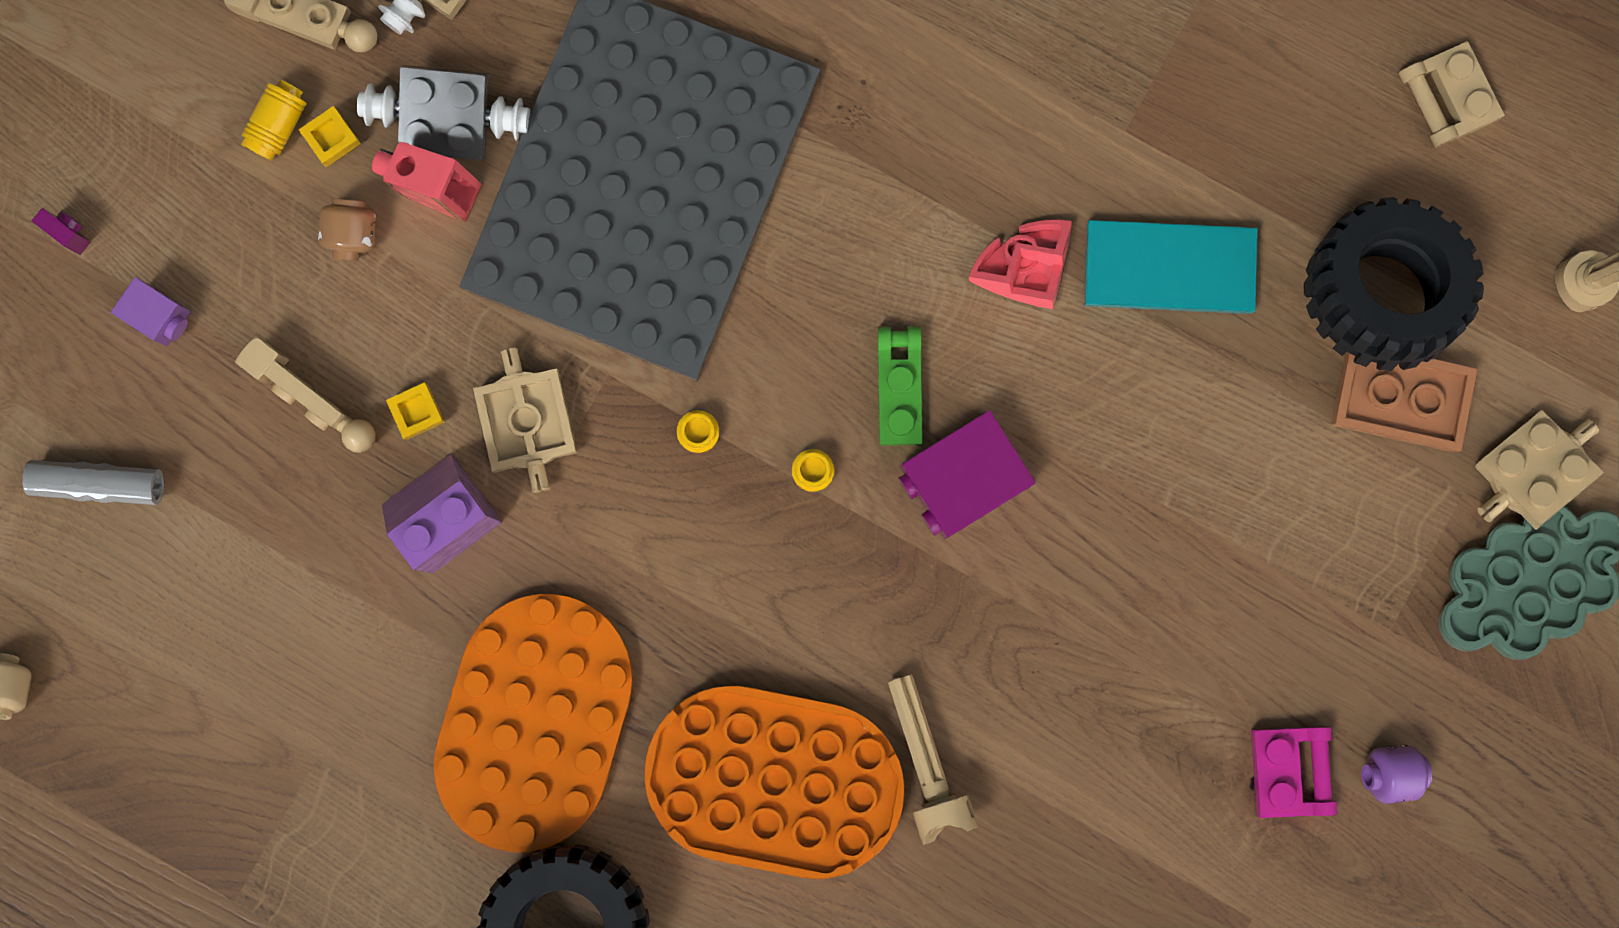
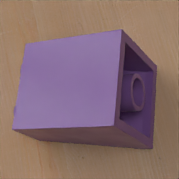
(438, 516)

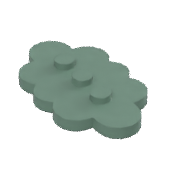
(1532, 583)

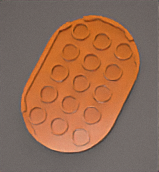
(533, 722)
(774, 782)

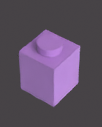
(151, 312)

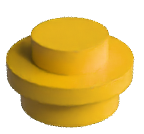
(698, 431)
(812, 470)

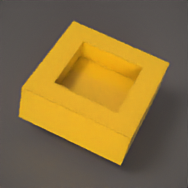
(329, 136)
(415, 411)

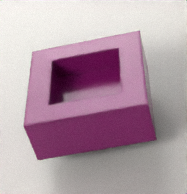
(62, 229)

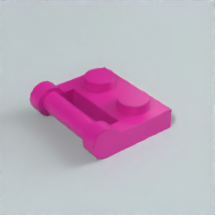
(1279, 772)

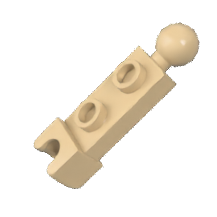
(311, 19)
(268, 366)

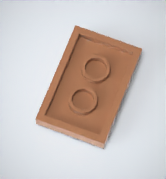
(1411, 405)

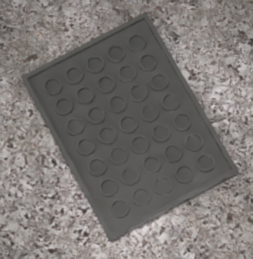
(641, 181)

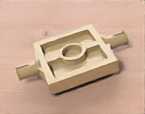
(525, 420)
(1538, 470)

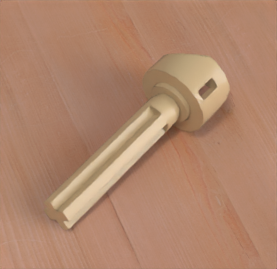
(1588, 280)
(941, 807)

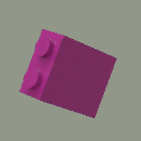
(965, 476)

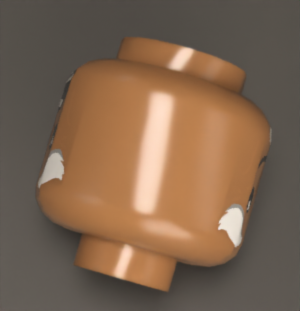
(347, 228)

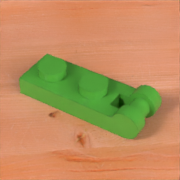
(899, 388)

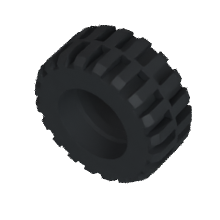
(1424, 245)
(570, 870)

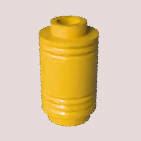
(273, 120)

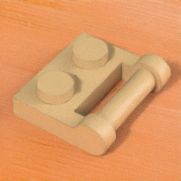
(1462, 89)

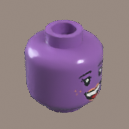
(1397, 774)

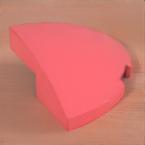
(1027, 264)

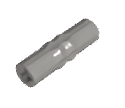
(93, 482)

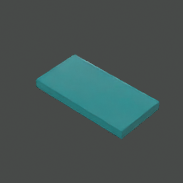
(1170, 267)

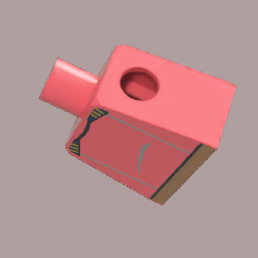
(428, 179)

